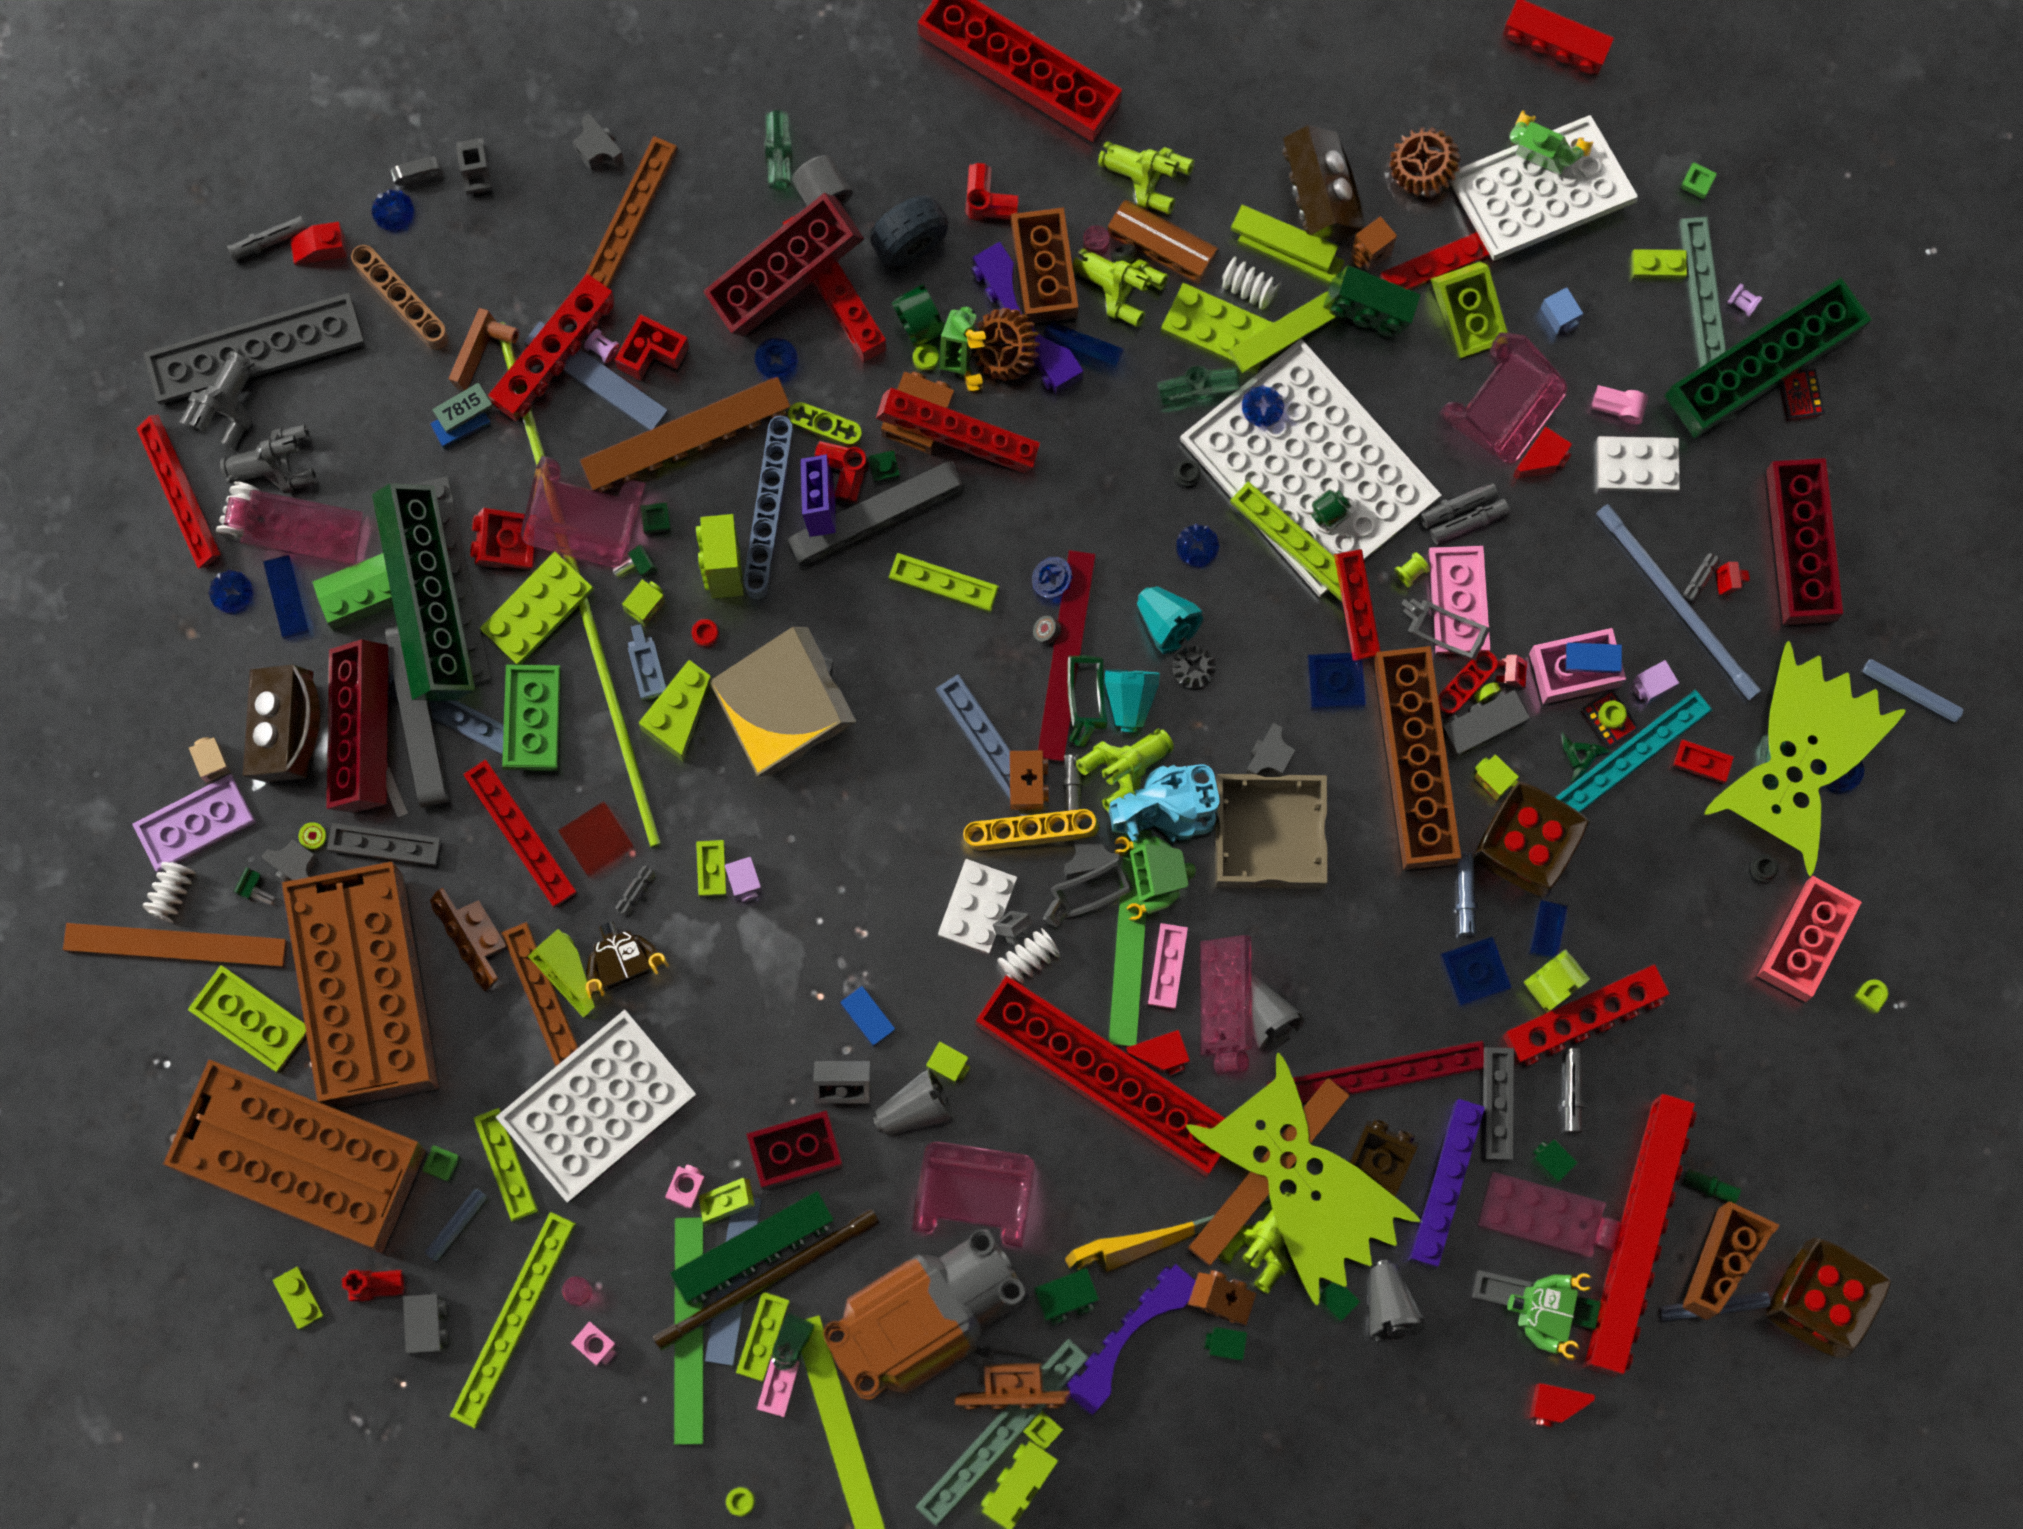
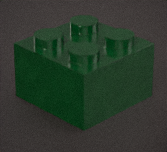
(1066, 1297)

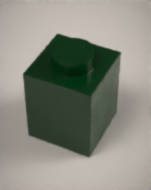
(1553, 1160)
(1337, 1300)
(1226, 1344)

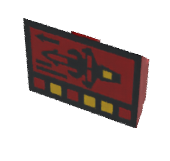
(1803, 395)
(1609, 736)

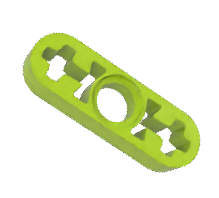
(820, 414)

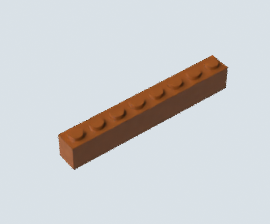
(685, 433)

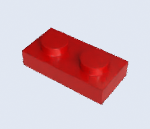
(1703, 761)

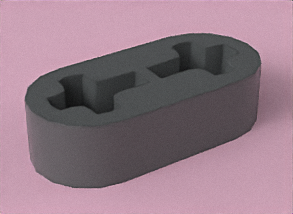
(416, 171)

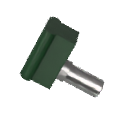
(638, 558)
(247, 887)

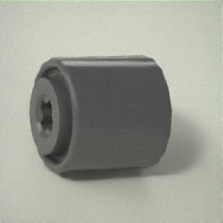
(821, 176)

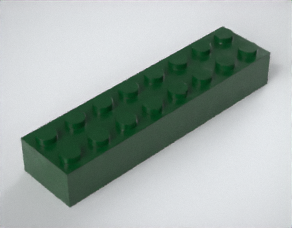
(1767, 357)
(423, 592)

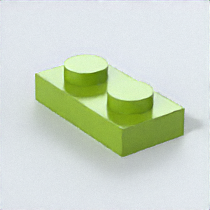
(1659, 264)
(711, 868)
(726, 1200)
(298, 1298)

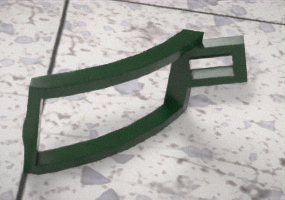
(1089, 723)

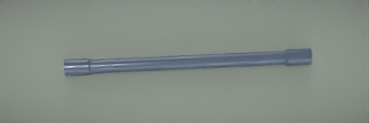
(1740, 677)

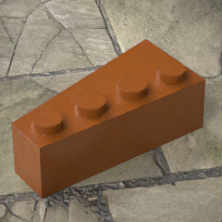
(1727, 1256)

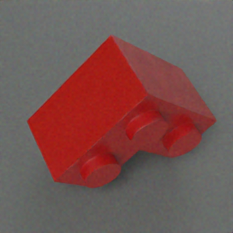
(647, 342)

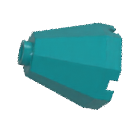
(1168, 618)
(1131, 696)

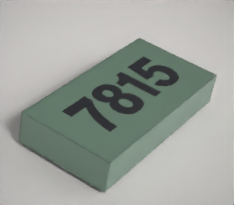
(462, 408)

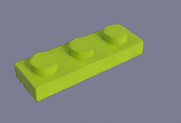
(762, 1336)

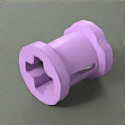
(1744, 300)
(601, 346)

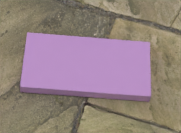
(194, 822)

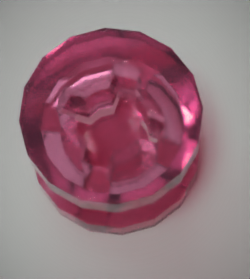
(1096, 235)
(574, 1287)

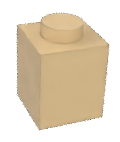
(209, 759)

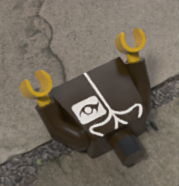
(620, 960)

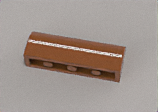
(1162, 241)

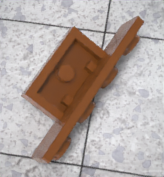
(472, 934)
(1013, 1385)

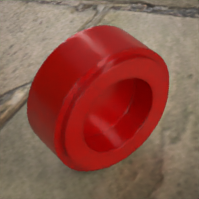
(705, 633)

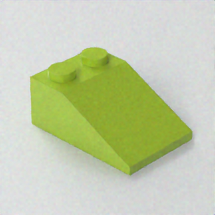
(1470, 307)

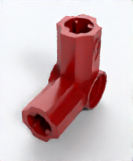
(979, 190)
(850, 477)
(366, 1284)

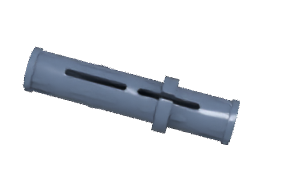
(1466, 891)

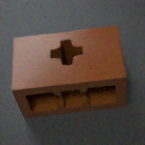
(1373, 244)
(1023, 795)
(1222, 1298)

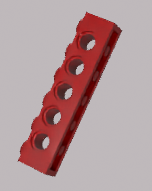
(586, 292)
(850, 311)
(957, 430)
(1647, 981)

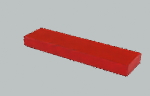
(1357, 604)

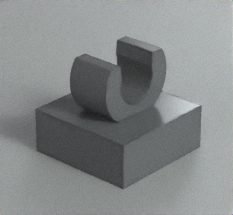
(1013, 924)

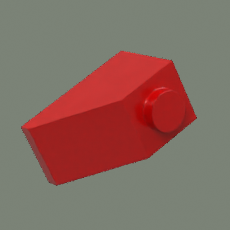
(319, 244)
(1545, 455)
(1162, 1053)
(1556, 1404)

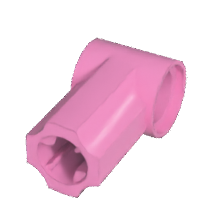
(1627, 405)

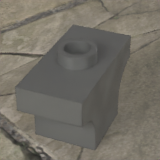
(596, 144)
(474, 166)
(1271, 754)
(1088, 856)
(291, 862)

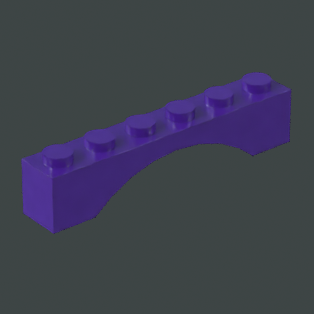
(1055, 362)
(1446, 1184)
(1095, 1383)

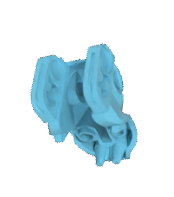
(1169, 804)

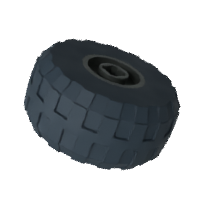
(909, 230)

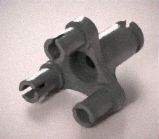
(222, 399)
(271, 461)

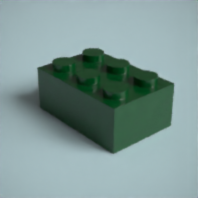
(1371, 301)

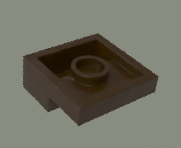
(1384, 1154)

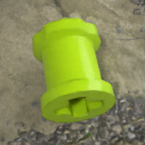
(1412, 569)

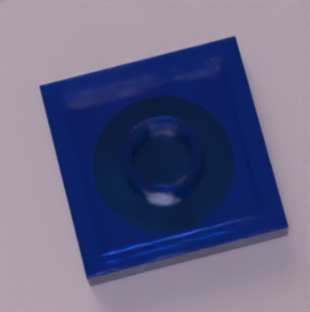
(1335, 681)
(1475, 971)

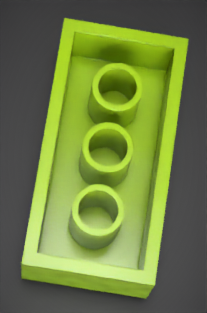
(720, 556)

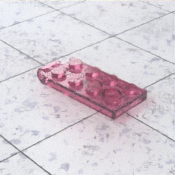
(296, 526)
(1226, 1002)
(1547, 1216)

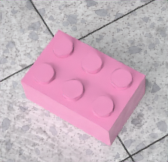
(1557, 683)

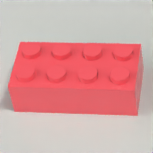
(1809, 939)

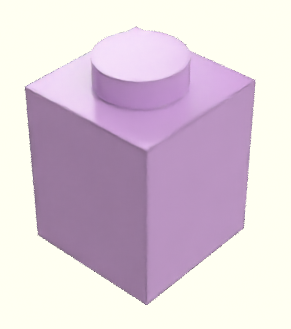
(1655, 682)
(743, 879)

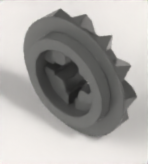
(1194, 679)

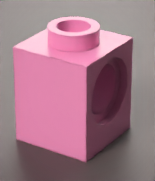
(689, 1199)
(583, 1340)

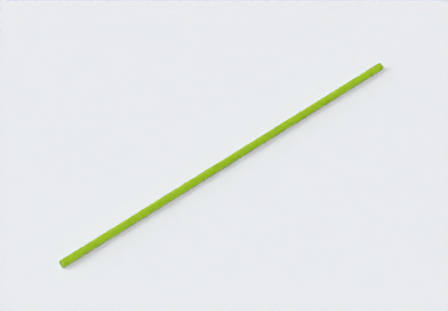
(596, 646)

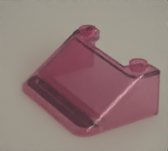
(1511, 401)
(580, 519)
(974, 1188)

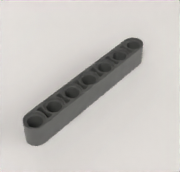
(880, 512)
(418, 731)

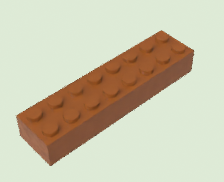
(1417, 758)

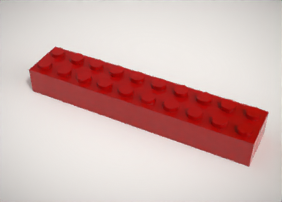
(1100, 1072)
(1639, 1236)

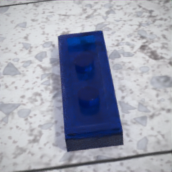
(1083, 343)
(286, 596)

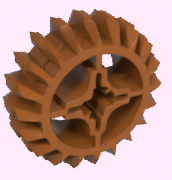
(1406, 159)
(1003, 360)

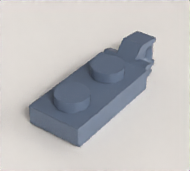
(646, 665)

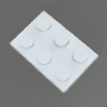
(1638, 464)
(976, 905)

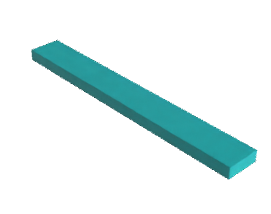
(1635, 752)

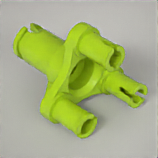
(1145, 171)
(1118, 281)
(1126, 763)
(1264, 1242)

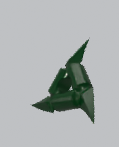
(1581, 765)

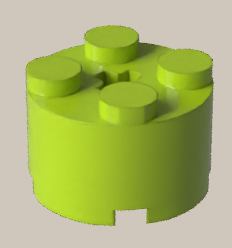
(1556, 980)

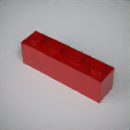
(1557, 36)

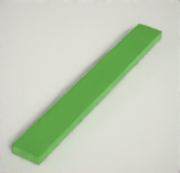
(1127, 963)
(688, 1350)

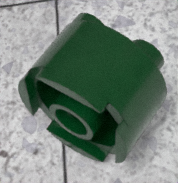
(919, 314)

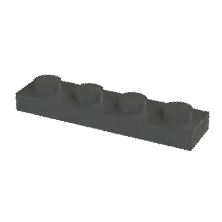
(384, 844)
(1498, 1103)

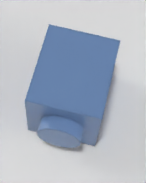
(1562, 311)

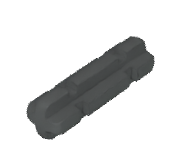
(1701, 577)
(635, 890)

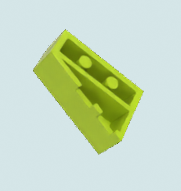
(677, 710)
(1018, 1485)

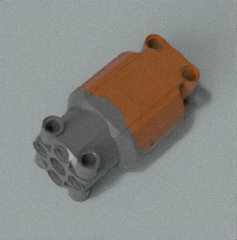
(924, 1316)

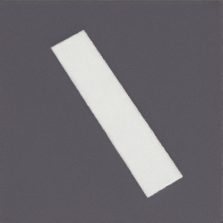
(394, 795)

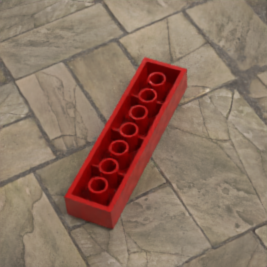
(1021, 64)

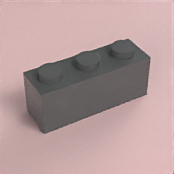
(1484, 723)

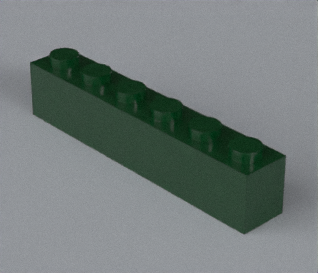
(752, 1247)

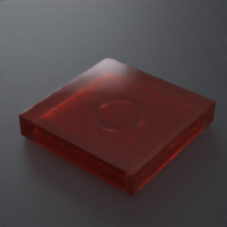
(595, 838)

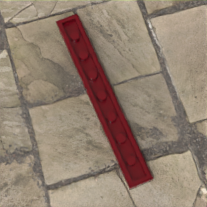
(1072, 623)
(1396, 1071)

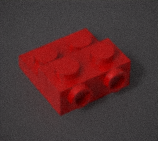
(500, 540)

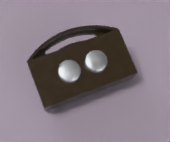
(1324, 183)
(280, 723)

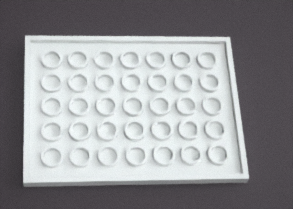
(1314, 447)

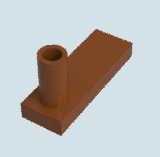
(481, 330)

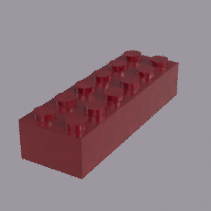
(783, 264)
(1804, 541)
(357, 726)

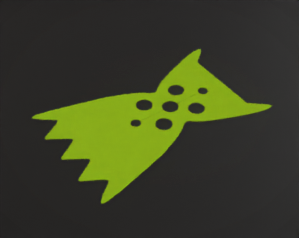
(1845, 734)
(1350, 1202)

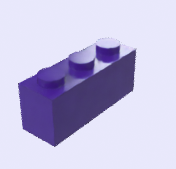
(818, 496)

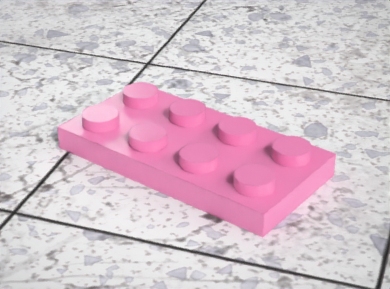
(1460, 588)

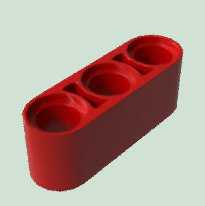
(1474, 675)

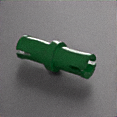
(1711, 1186)

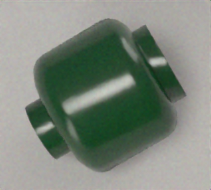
(1330, 509)

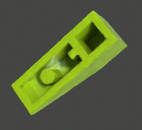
(562, 966)

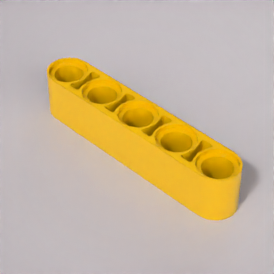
(1019, 824)

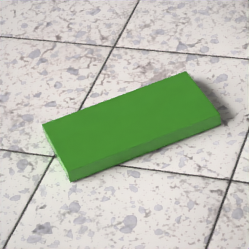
(531, 717)

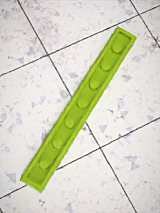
(512, 1320)
(840, 1431)

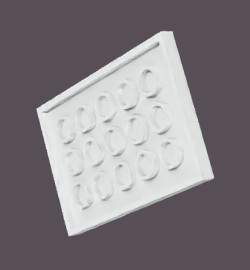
(1524, 203)
(596, 1106)

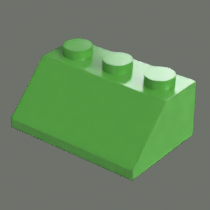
(354, 592)

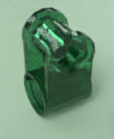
(791, 1338)

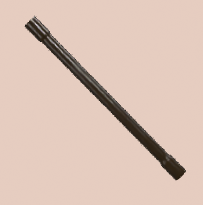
(678, 1331)

